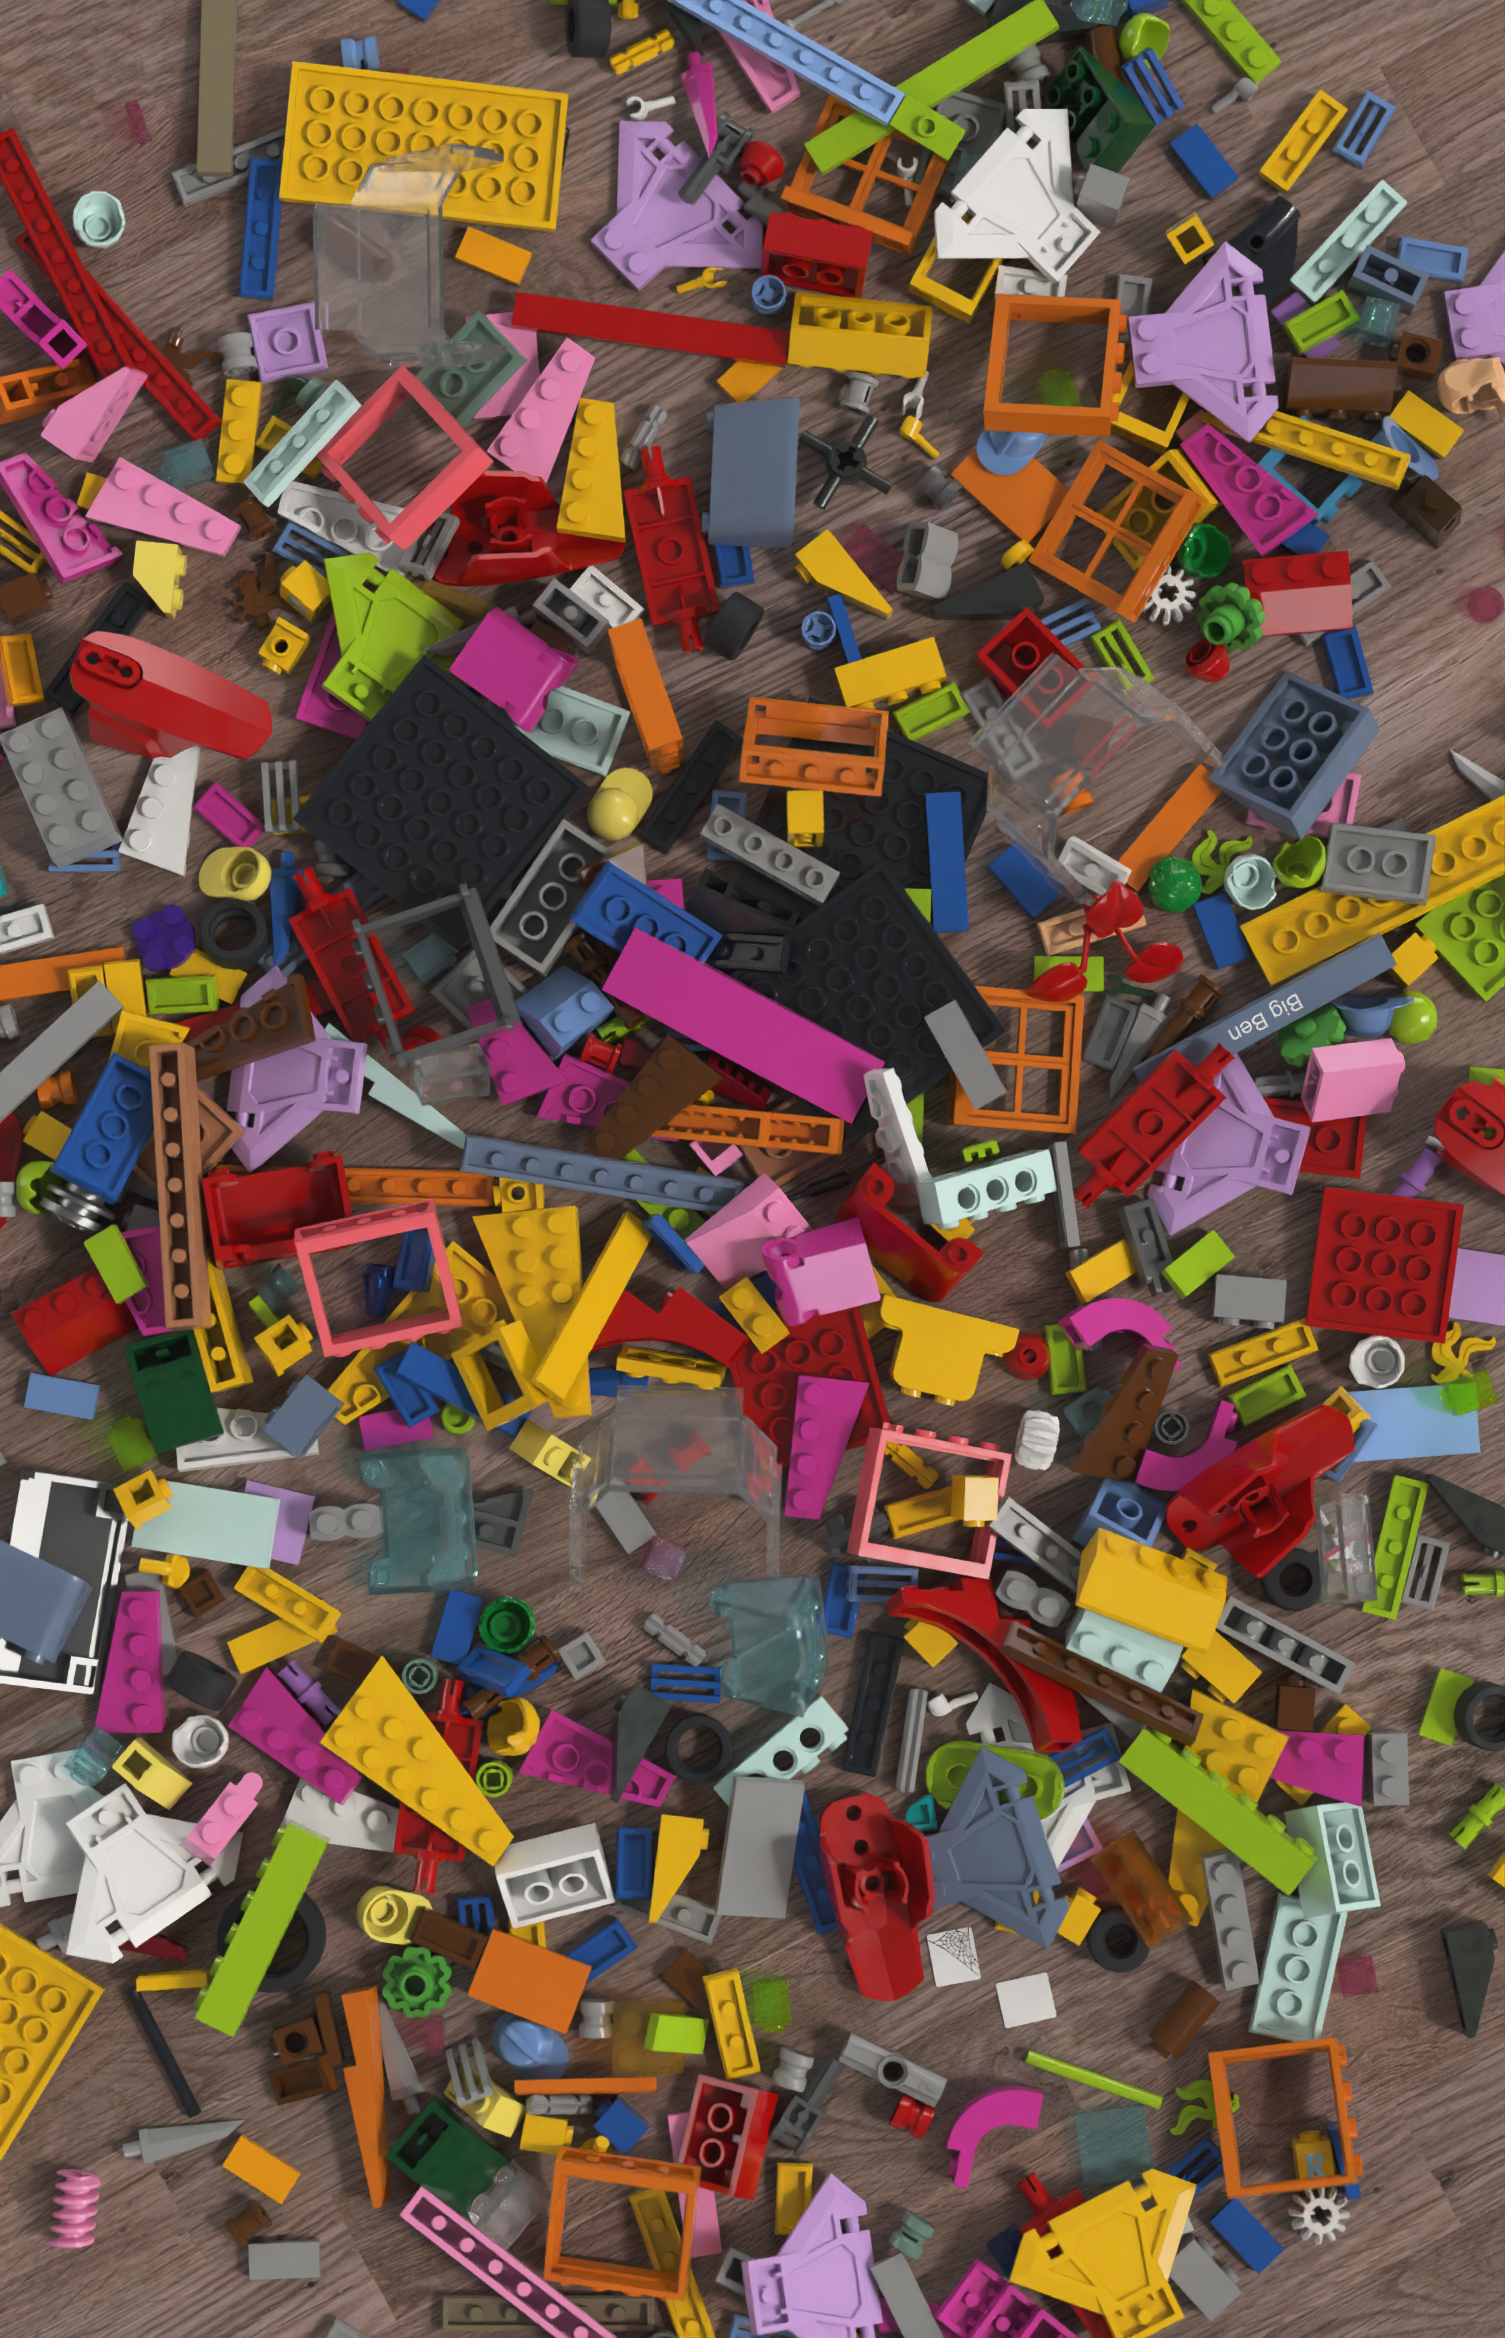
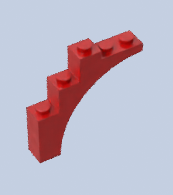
(680, 1322)
(971, 1615)

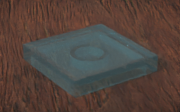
(1113, 2144)

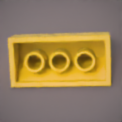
(860, 335)
(1150, 1590)

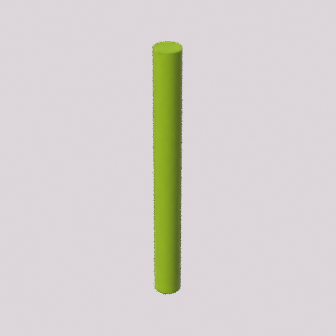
(1093, 2079)

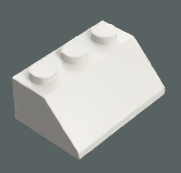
(554, 1876)

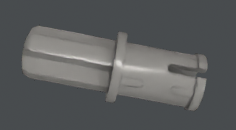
(1281, 1084)

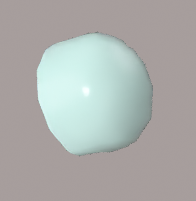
(98, 219)
(1250, 881)

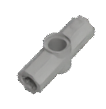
(913, 2080)

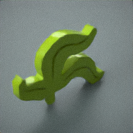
(1208, 867)
(1203, 2089)

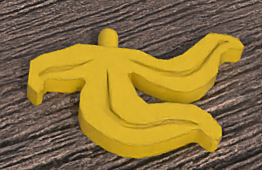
(1444, 1356)

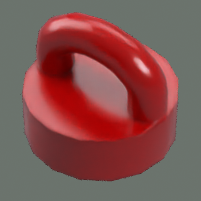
(420, 1036)

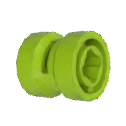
(497, 1773)

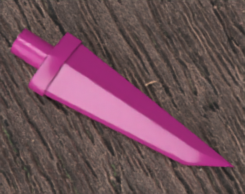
(700, 92)

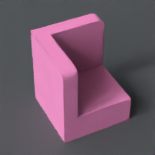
(716, 1156)

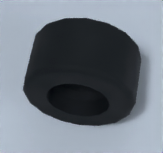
(588, 28)
(733, 626)
(1294, 1601)
(201, 1681)
(1106, 1958)

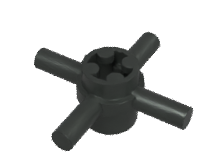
(850, 475)

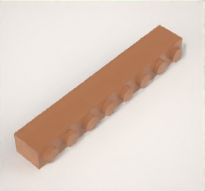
(180, 1187)

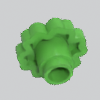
(1231, 617)
(1314, 1030)
(417, 1981)

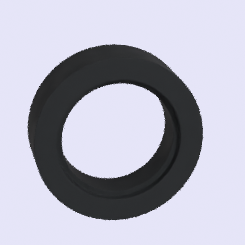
(313, 1951)

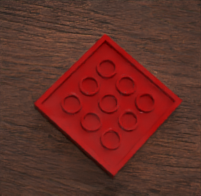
(1384, 1264)
(821, 1347)

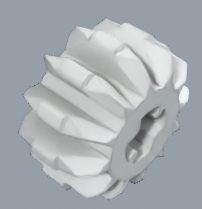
(1178, 602)
(1036, 1440)
(1311, 2224)

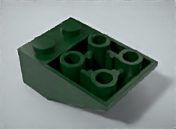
(1102, 113)
(173, 1390)
(447, 2156)

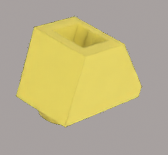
(158, 572)
(545, 1451)
(152, 1773)
(496, 2112)

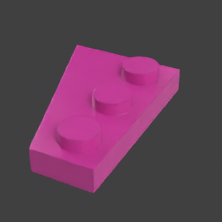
(515, 1058)

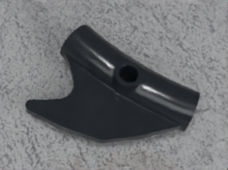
(1277, 236)

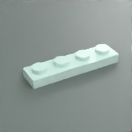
(1347, 242)
(302, 443)

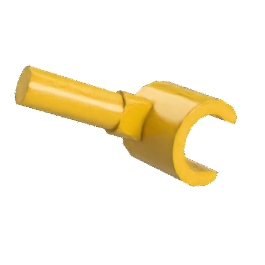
(706, 280)
(909, 430)

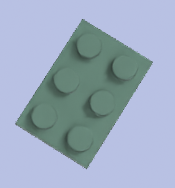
(469, 387)

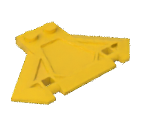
(1114, 2255)

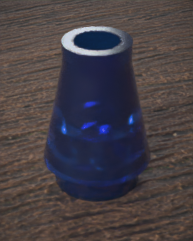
(378, 1287)

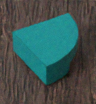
(922, 1814)

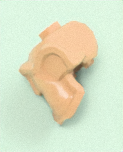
(1473, 386)

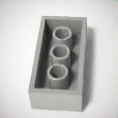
(60, 788)
(536, 917)

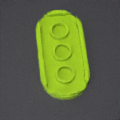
(953, 1760)

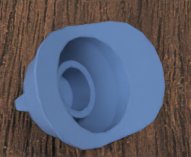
(1395, 438)
(1008, 451)
(1367, 1014)
(530, 2048)

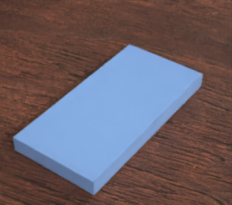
(1414, 1425)

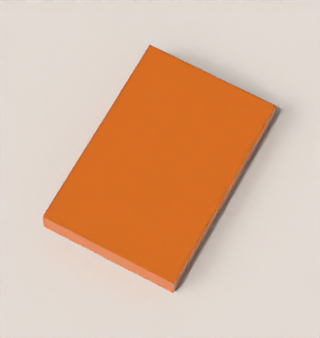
(1019, 500)
(529, 1980)

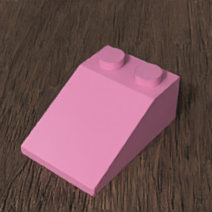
(88, 419)
(734, 1235)

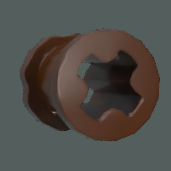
(254, 519)
(248, 2223)

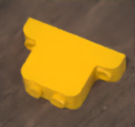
(940, 1348)

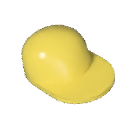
(619, 804)
(235, 874)
(390, 1914)

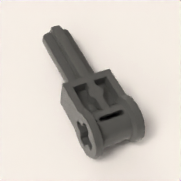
(726, 152)
(803, 2113)

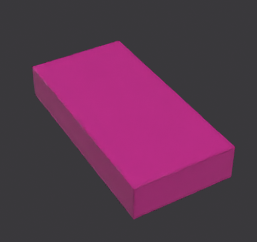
(229, 816)
(390, 1429)

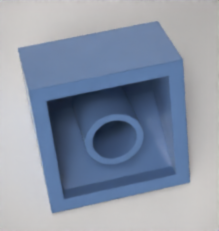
(563, 1010)
(1123, 1511)

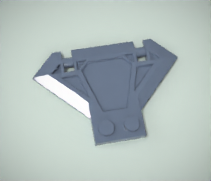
(997, 1853)

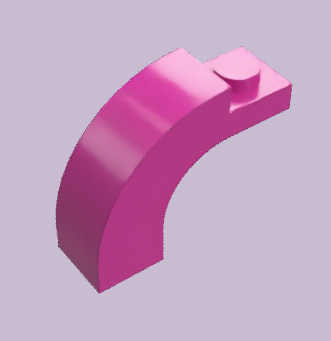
(38, 322)
(1117, 1315)
(1173, 1473)
(988, 2110)

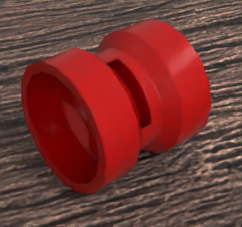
(913, 2115)

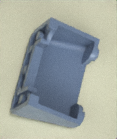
(753, 473)
(37, 1603)

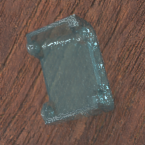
(425, 1520)
(775, 1641)

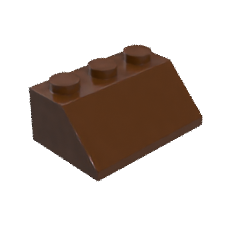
(1339, 389)

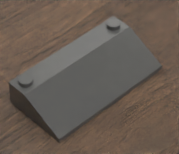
(83, 1532)

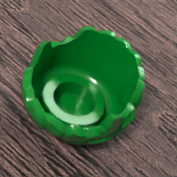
(1204, 551)
(1174, 884)
(507, 1624)

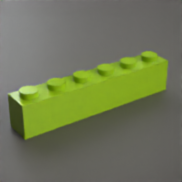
(1219, 1810)
(262, 1927)

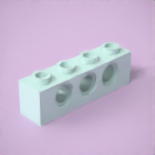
(940, 1194)
(818, 1716)

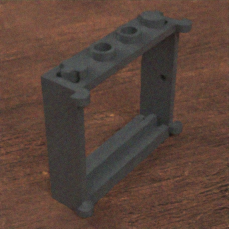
(487, 957)

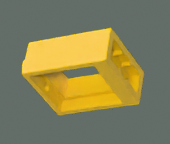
(944, 297)
(1141, 432)
(479, 1383)

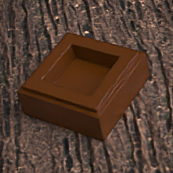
(201, 1593)

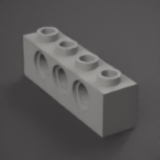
(769, 855)
(1284, 1645)

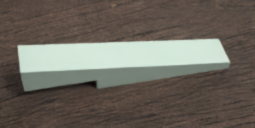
(403, 1100)

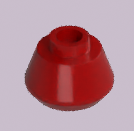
(760, 164)
(1207, 661)
(1019, 1363)

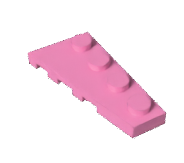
(771, 81)
(542, 419)
(149, 506)

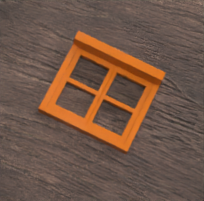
(890, 235)
(1157, 554)
(959, 1107)

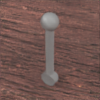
(792, 23)

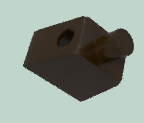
(1427, 509)

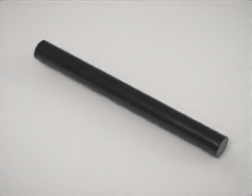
(163, 2052)

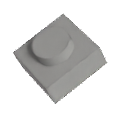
(581, 1655)

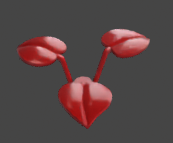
(1111, 911)

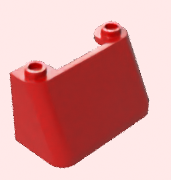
(258, 1213)
(901, 1250)

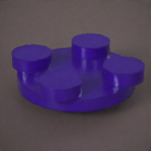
(165, 938)

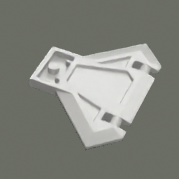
(1019, 201)
(1000, 1709)
(35, 1829)
(136, 1875)

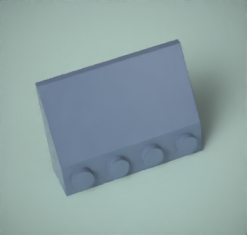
(1295, 753)

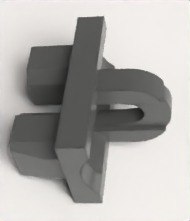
(839, 1532)

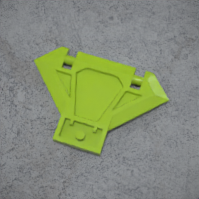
(381, 632)

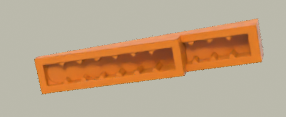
(756, 1129)
(366, 2088)

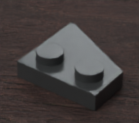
(501, 1521)

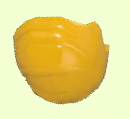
(513, 1728)

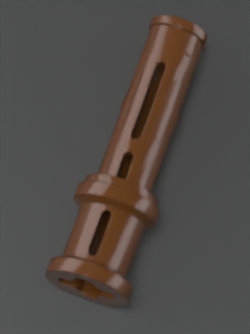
(593, 968)
(1191, 1010)
(536, 1659)

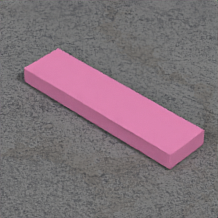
(707, 2232)

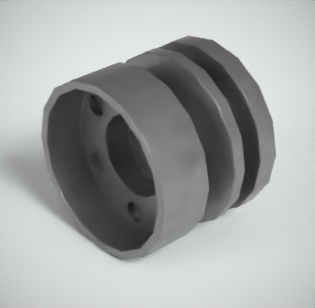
(80, 1207)

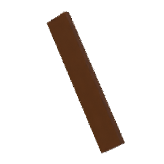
(1102, 1684)

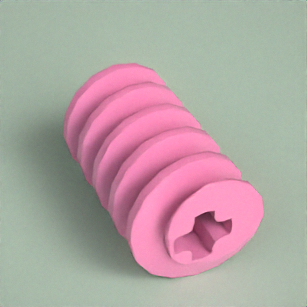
(76, 2210)

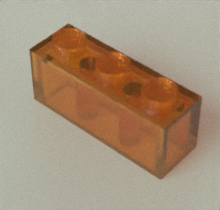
(1141, 1889)

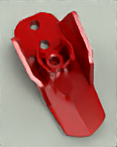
(515, 529)
(164, 702)
(1463, 1141)
(1263, 1493)
(877, 1892)

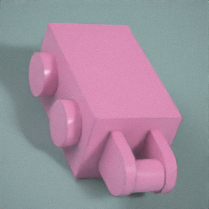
(224, 1819)

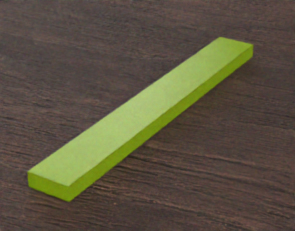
(938, 82)

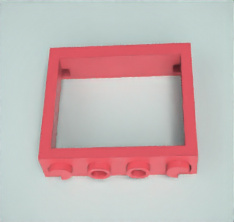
(438, 494)
(369, 1227)
(983, 1539)

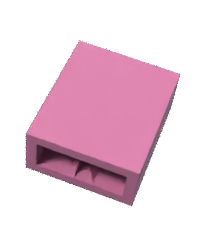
(1352, 1079)

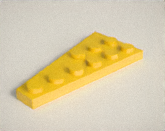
(541, 1276)
(481, 1306)
(1246, 1756)

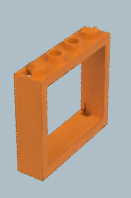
(1050, 418)
(647, 696)
(814, 768)
(1226, 2127)
(625, 2171)

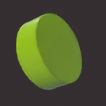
(456, 1420)

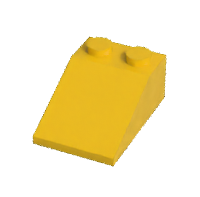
(1152, 509)

